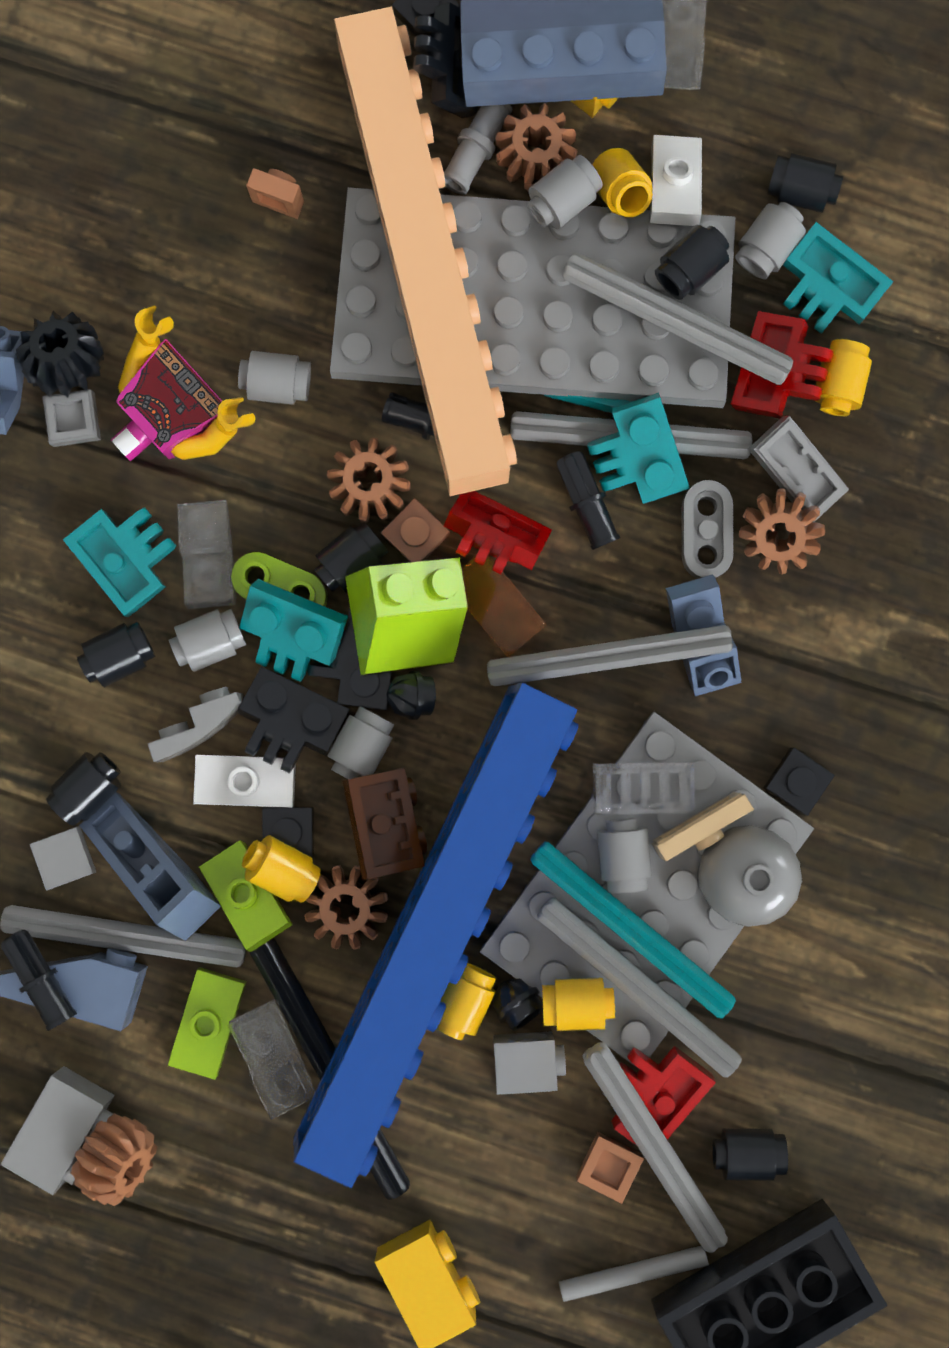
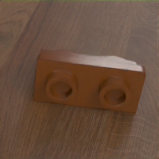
(385, 823)

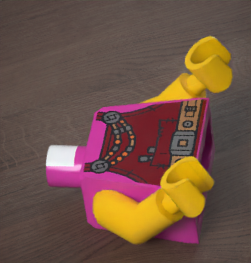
(170, 400)

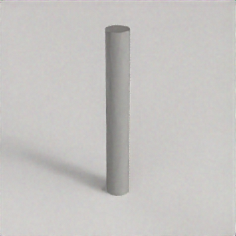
(633, 1273)

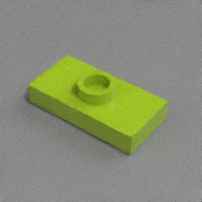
(250, 909)
(205, 1022)

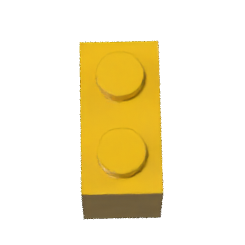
(427, 1285)

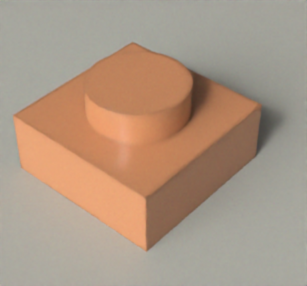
(276, 191)
(415, 532)
(609, 1167)

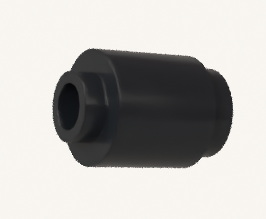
(805, 182)
(693, 261)
(349, 554)
(115, 654)
(84, 788)
(750, 1154)

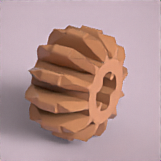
(534, 130)
(356, 468)
(767, 541)
(331, 914)
(114, 1159)

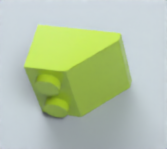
(407, 614)

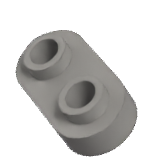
(707, 531)

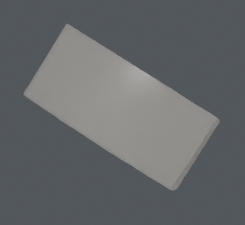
(209, 717)

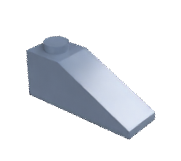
(150, 868)
(97, 985)

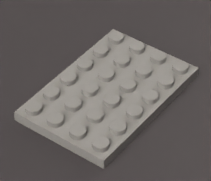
(669, 905)

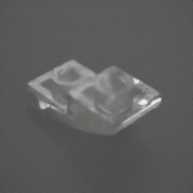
(684, 42)
(206, 554)
(272, 1059)

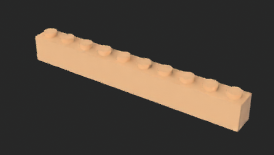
(422, 252)

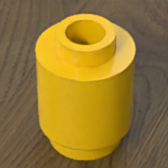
(625, 183)
(845, 377)
(280, 869)
(467, 1002)
(578, 1004)

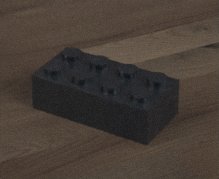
(775, 1291)

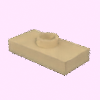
(702, 828)

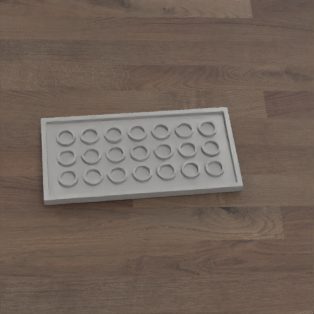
(537, 325)

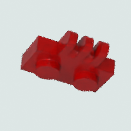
(787, 336)
(496, 532)
(666, 1088)

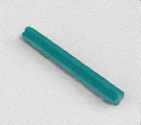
(633, 930)

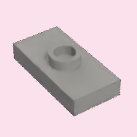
(798, 465)

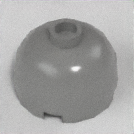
(750, 876)

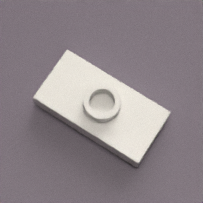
(676, 180)
(242, 782)

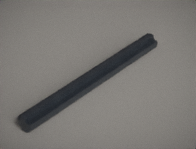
(320, 1049)

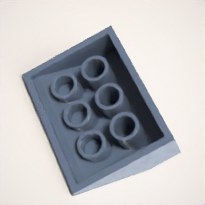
(561, 50)

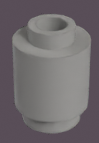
(564, 192)
(770, 239)
(275, 377)
(207, 639)
(360, 744)
(624, 856)

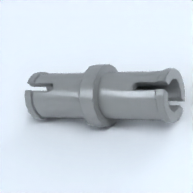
(475, 147)

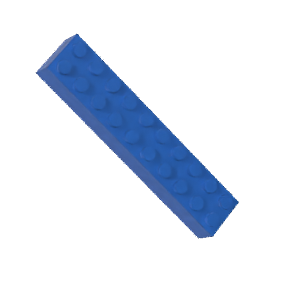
(432, 933)

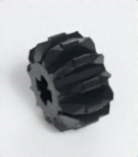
(60, 354)

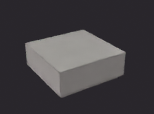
(71, 418)
(63, 858)

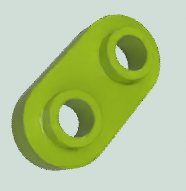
(278, 574)

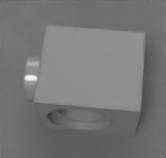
(528, 1062)

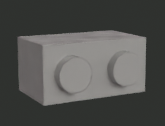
(57, 1129)

